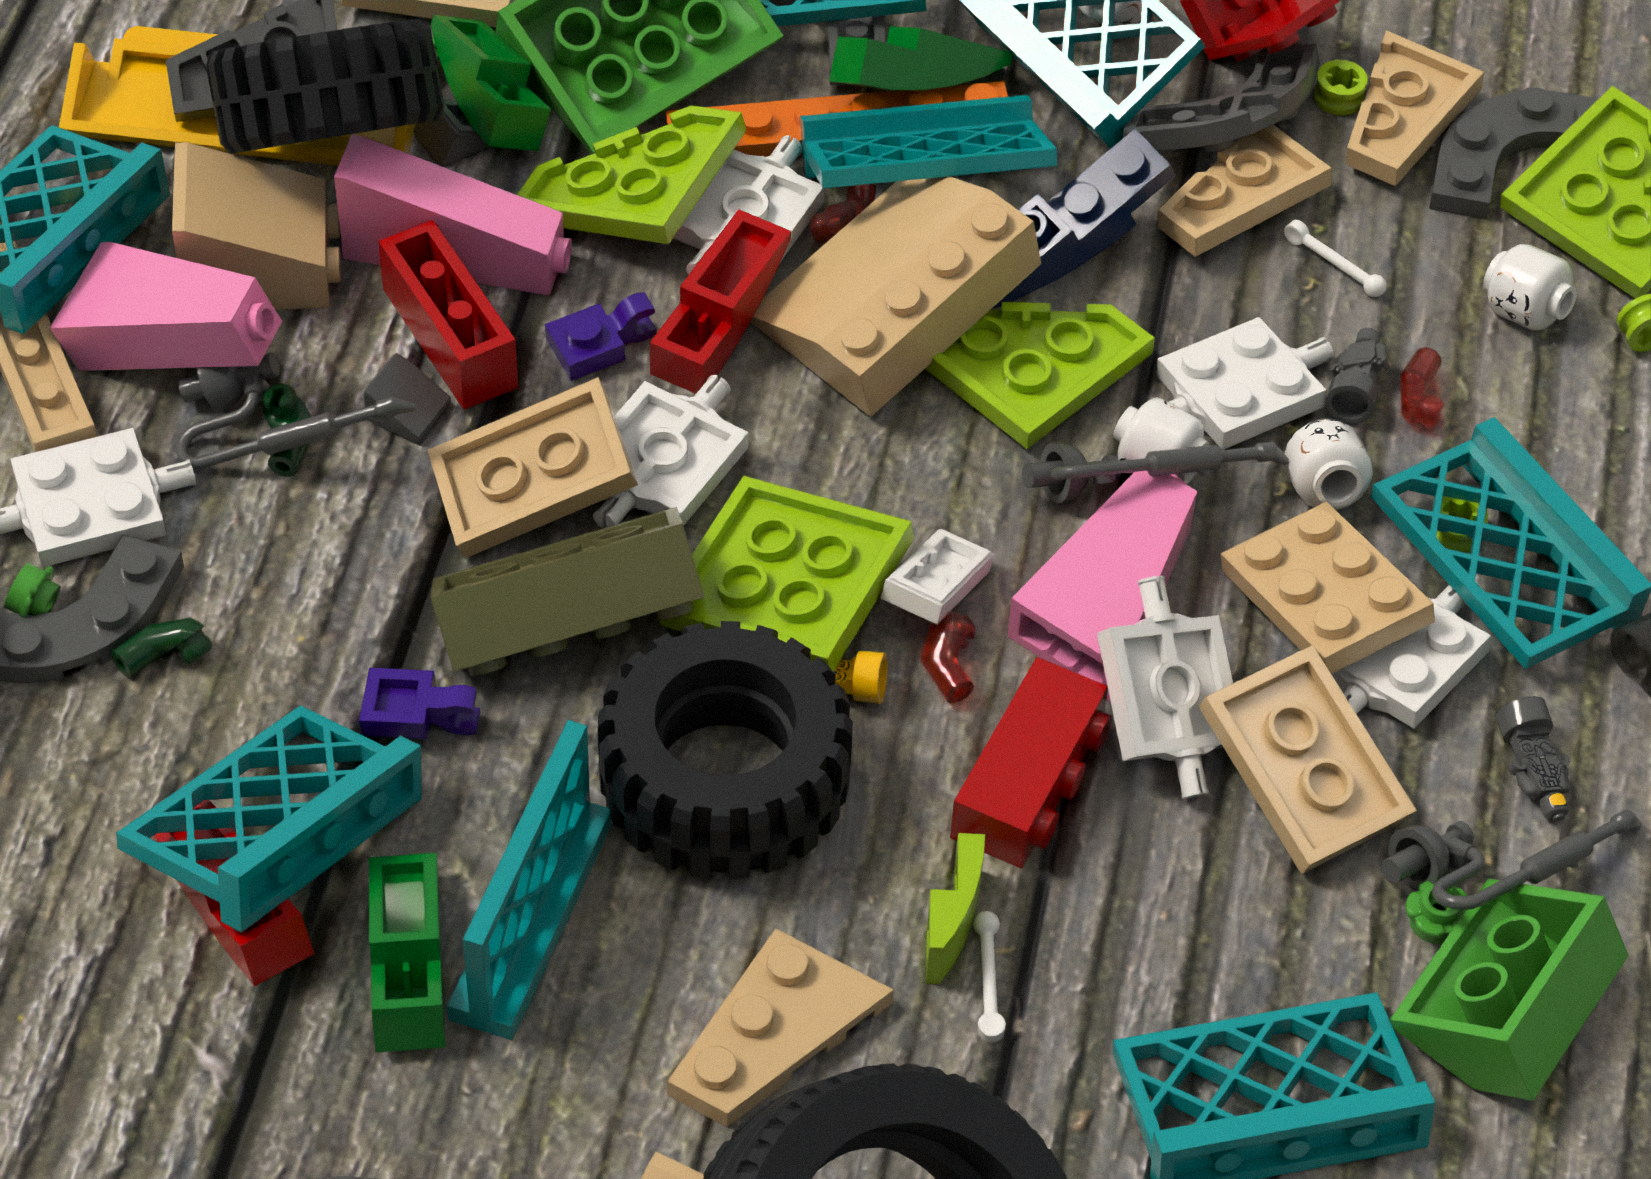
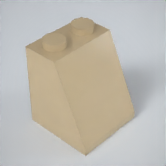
(257, 224)

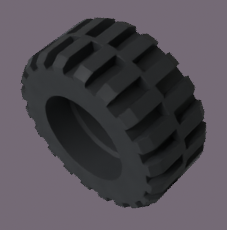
(324, 85)
(724, 819)

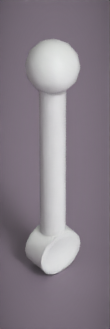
(1298, 233)
(990, 1024)

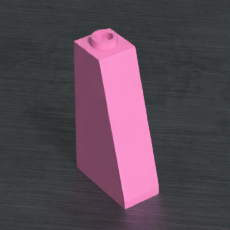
(492, 231)
(162, 314)
(1096, 573)

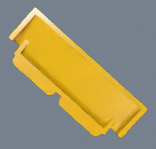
(134, 101)

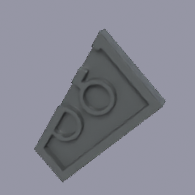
(188, 69)

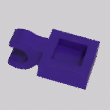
(596, 340)
(409, 700)

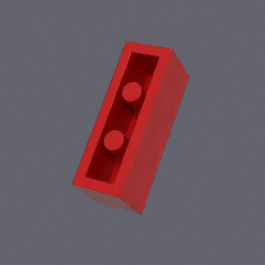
(448, 314)
(1032, 762)

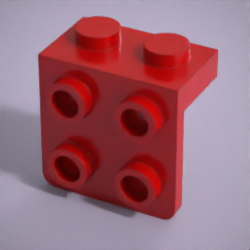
(1250, 25)

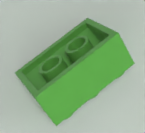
(1513, 987)

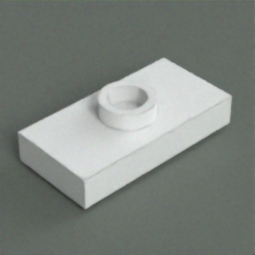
(937, 576)

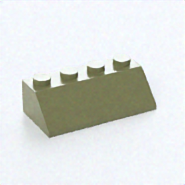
(566, 591)

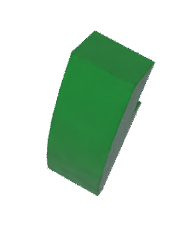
(913, 60)
(490, 83)
(406, 953)

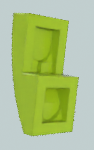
(954, 910)

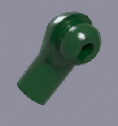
(281, 408)
(157, 640)

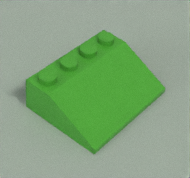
(630, 60)

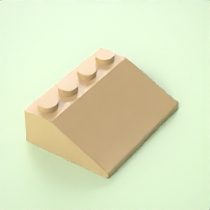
(900, 285)

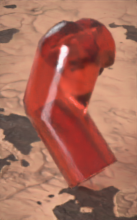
(836, 216)
(1414, 385)
(941, 654)

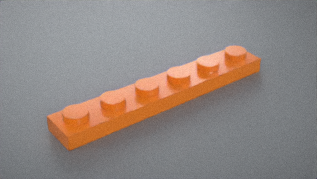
(774, 119)

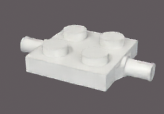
(759, 187)
(1245, 381)
(675, 450)
(89, 496)
(1418, 669)
(1158, 680)

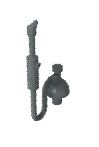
(226, 386)
(1066, 472)
(1423, 855)

